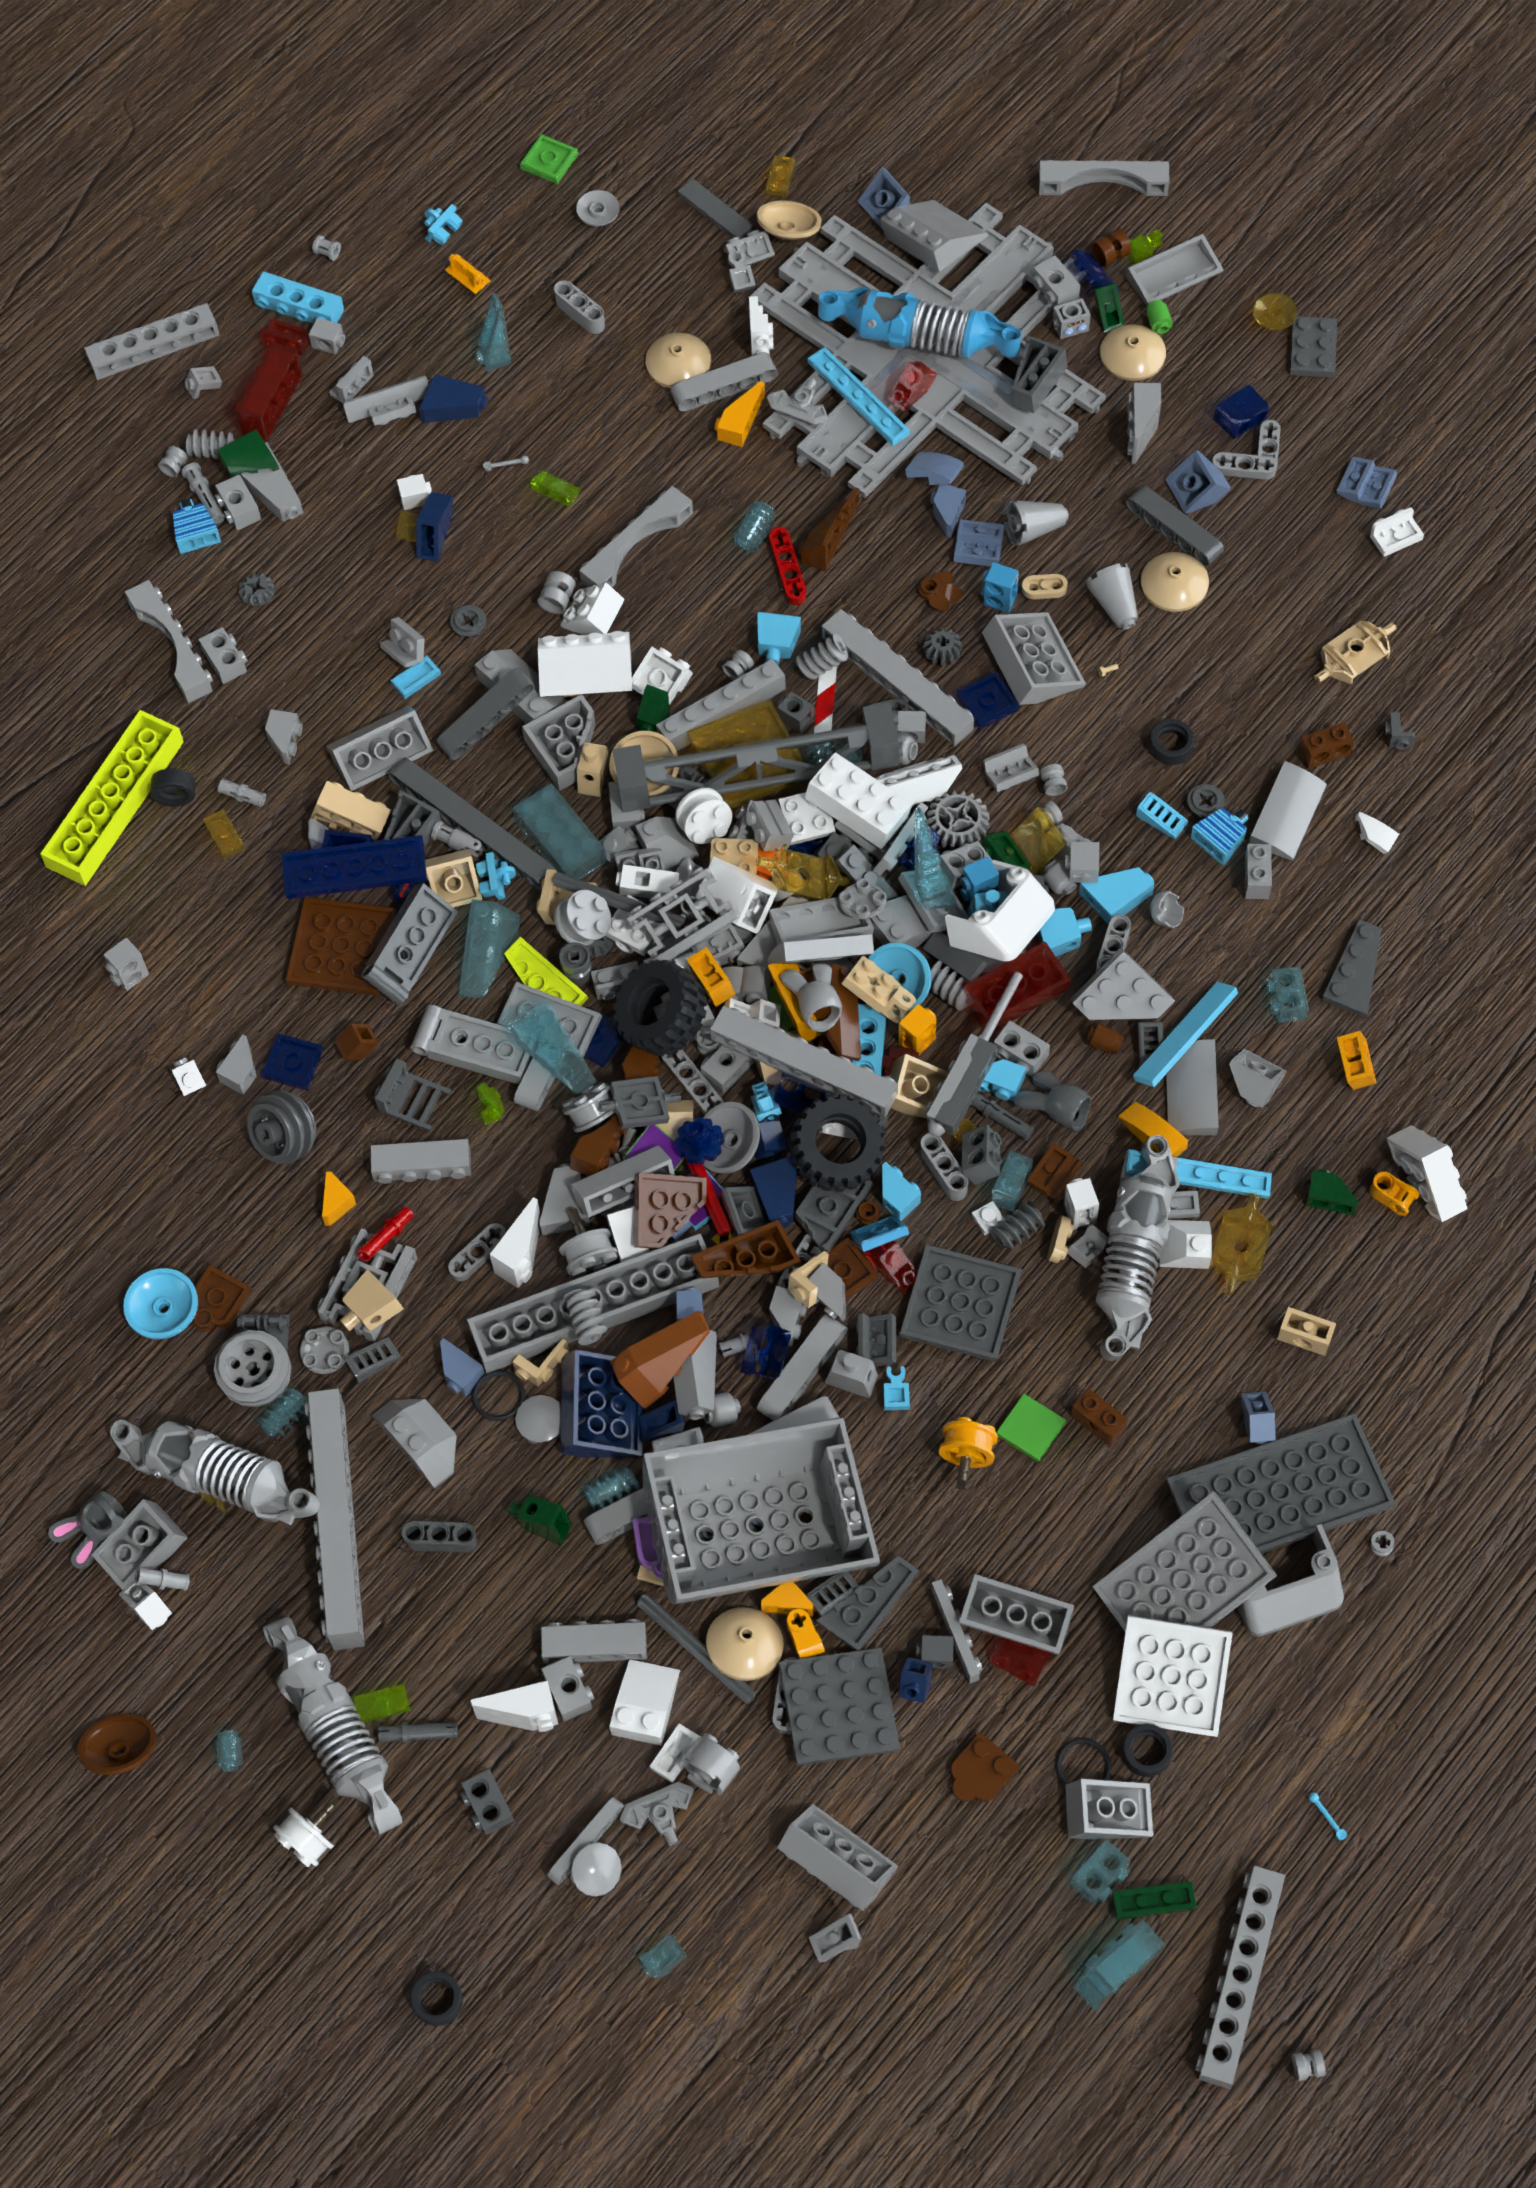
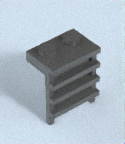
(396, 1090)

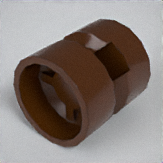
(1112, 246)

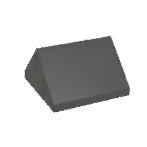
(742, 1209)

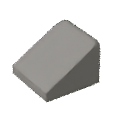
(316, 833)

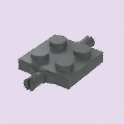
(639, 1102)

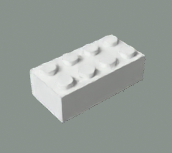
(858, 800)

